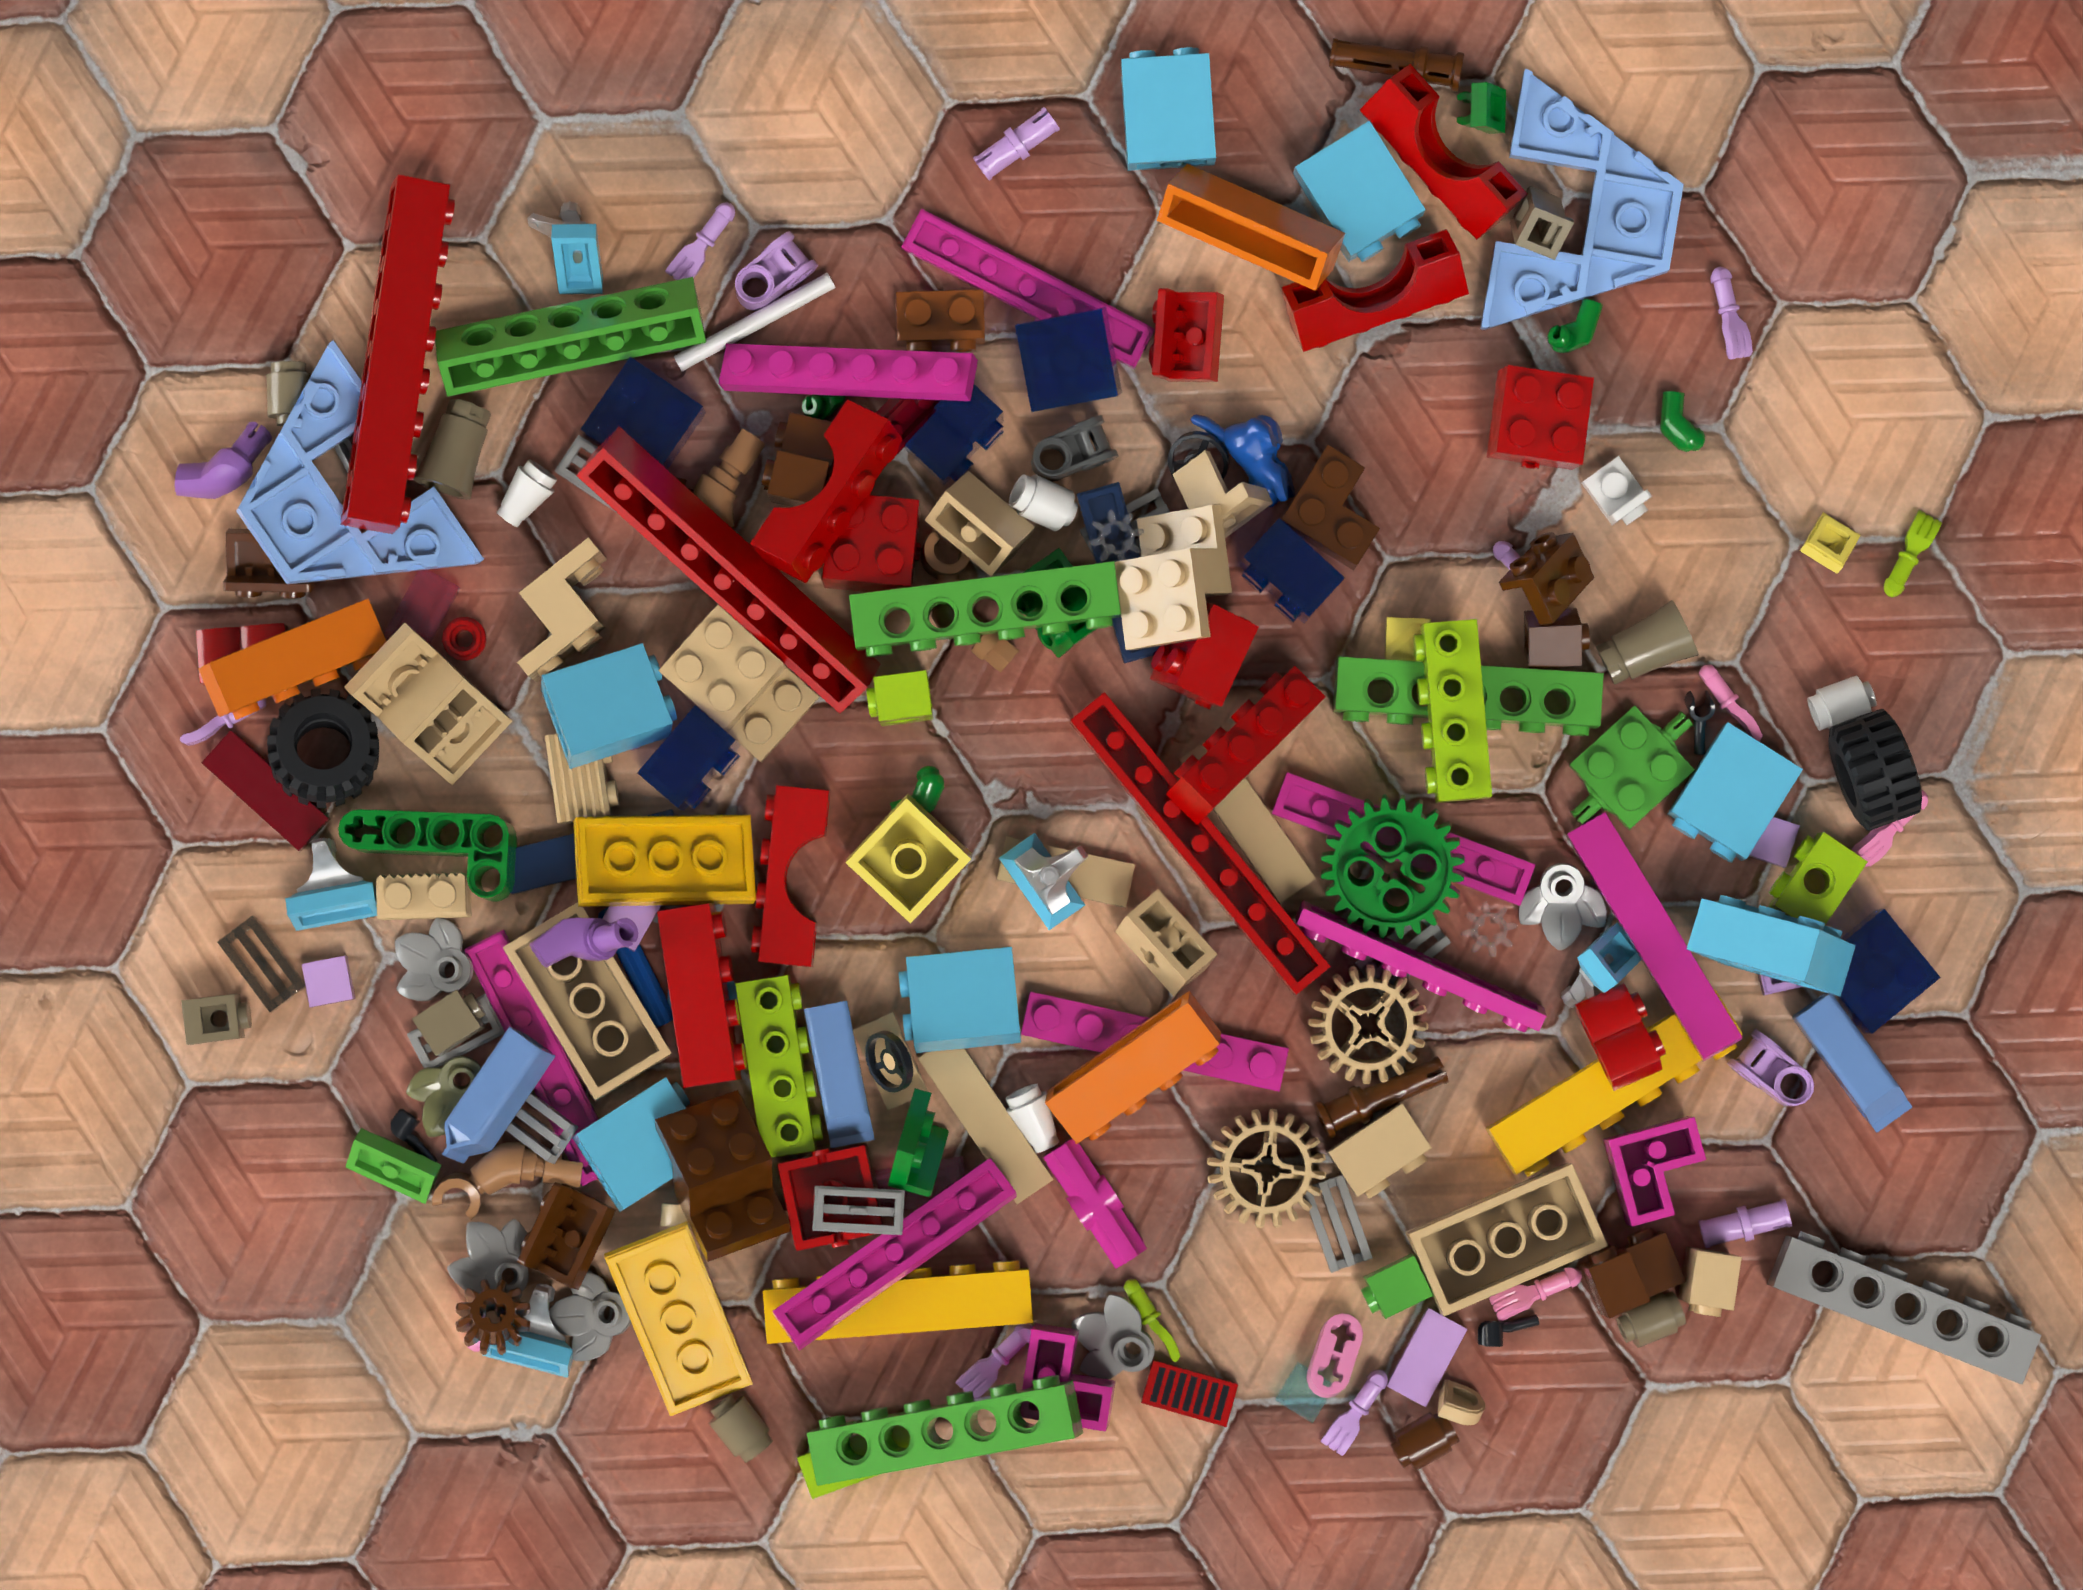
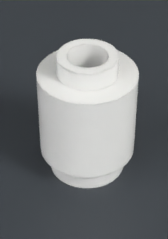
(1043, 502)
(1841, 702)

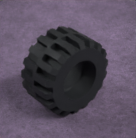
(323, 712)
(1875, 769)

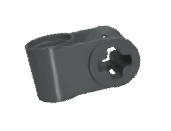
(1076, 449)

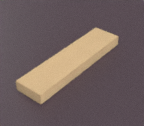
(1261, 838)
(986, 1120)

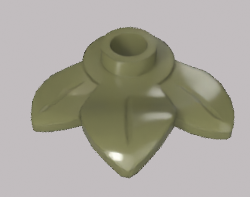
(439, 1091)

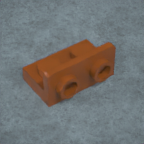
(940, 319)

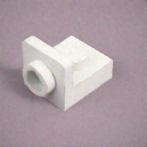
(1617, 492)

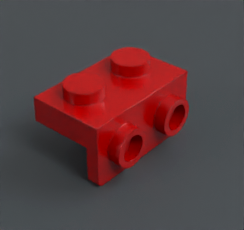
(1186, 336)

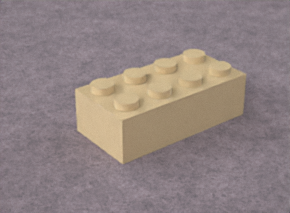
(590, 1012)
(1506, 1239)

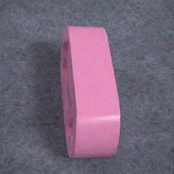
(1325, 1352)

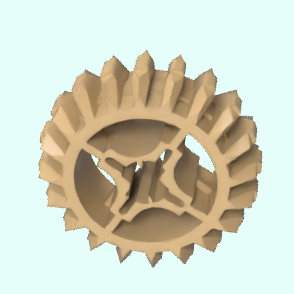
(1398, 1047)
(1228, 1163)

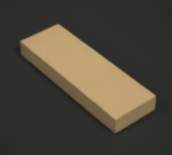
(1094, 879)

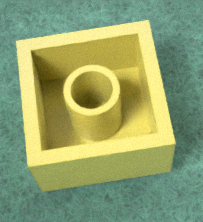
(909, 858)

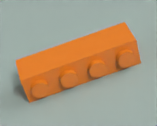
(1250, 226)
(292, 658)
(1134, 1068)

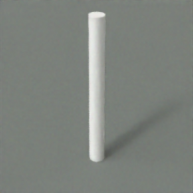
(755, 321)

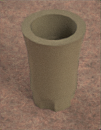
(455, 450)
(1648, 645)

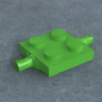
(1631, 768)

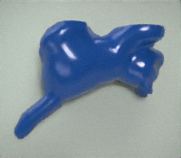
(1255, 449)

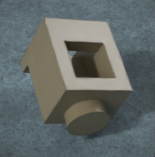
(1541, 223)
(199, 1018)

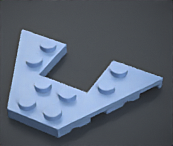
(1627, 222)
(300, 516)

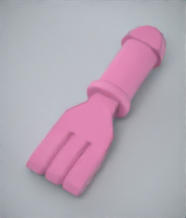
(1727, 700)
(1880, 840)
(1522, 1297)

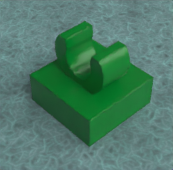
(1487, 108)

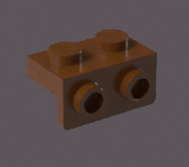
(252, 571)
(1550, 575)
(566, 1235)

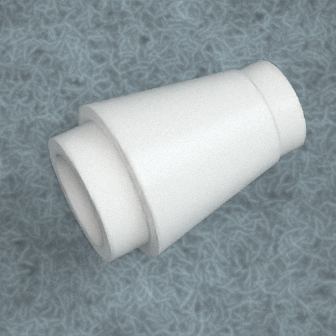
(526, 492)
(1033, 1117)

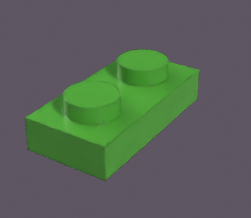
(393, 1165)

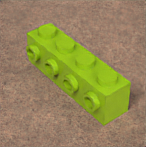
(1455, 711)
(777, 1066)

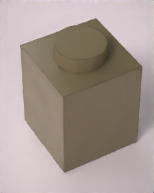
(450, 1021)

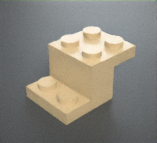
(1168, 585)
(563, 610)
(739, 683)
(428, 704)

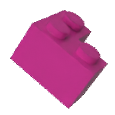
(1640, 1162)
(1053, 1353)

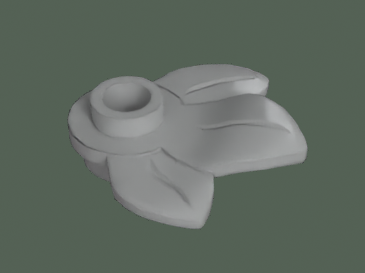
(1562, 912)
(426, 961)
(489, 1255)
(584, 1318)
(1106, 1339)

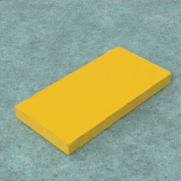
(664, 860)
(678, 1318)

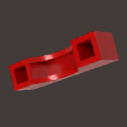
(1406, 118)
(1424, 278)
(801, 535)
(796, 819)

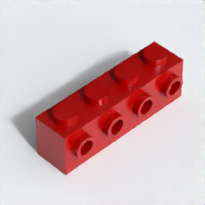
(1238, 751)
(700, 995)

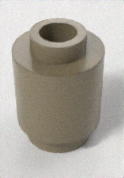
(284, 388)
(1652, 1320)
(740, 1427)

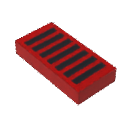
(1189, 1393)

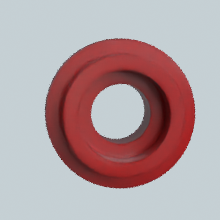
(451, 633)

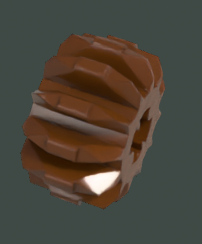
(479, 1326)

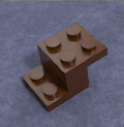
(722, 1175)

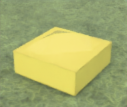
(1830, 543)
(1400, 637)

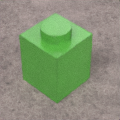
(1396, 1287)

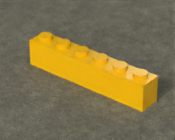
(1587, 1099)
(924, 1302)

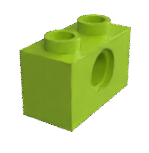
(900, 698)
(1835, 862)

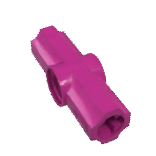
(1095, 1203)

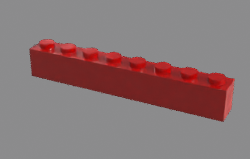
(396, 355)
(728, 569)
(1200, 845)

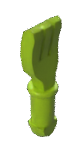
(1918, 539)
(1149, 1314)

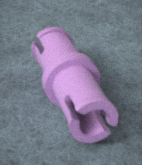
(1016, 143)
(1745, 1223)

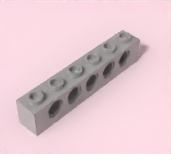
(2007, 1359)

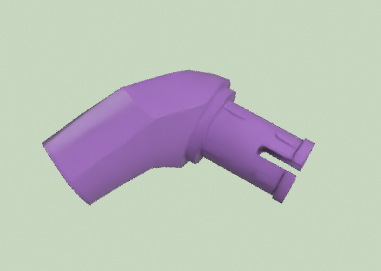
(226, 469)
(585, 939)

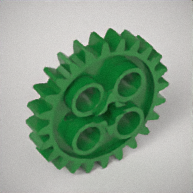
(1366, 896)

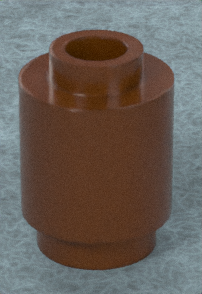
(1424, 1441)

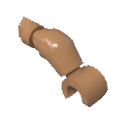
(721, 482)
(994, 651)
(503, 1166)

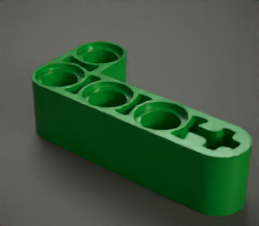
(428, 842)

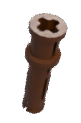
(1433, 67)
(1361, 1104)

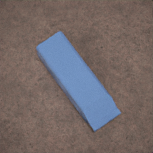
(1852, 1061)
(839, 1074)
(495, 1095)

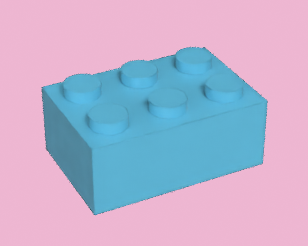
(1772, 944)

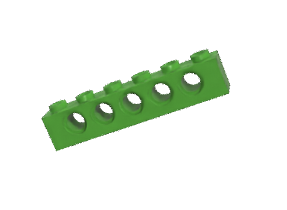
(569, 336)
(872, 608)
(1581, 690)
(837, 1462)

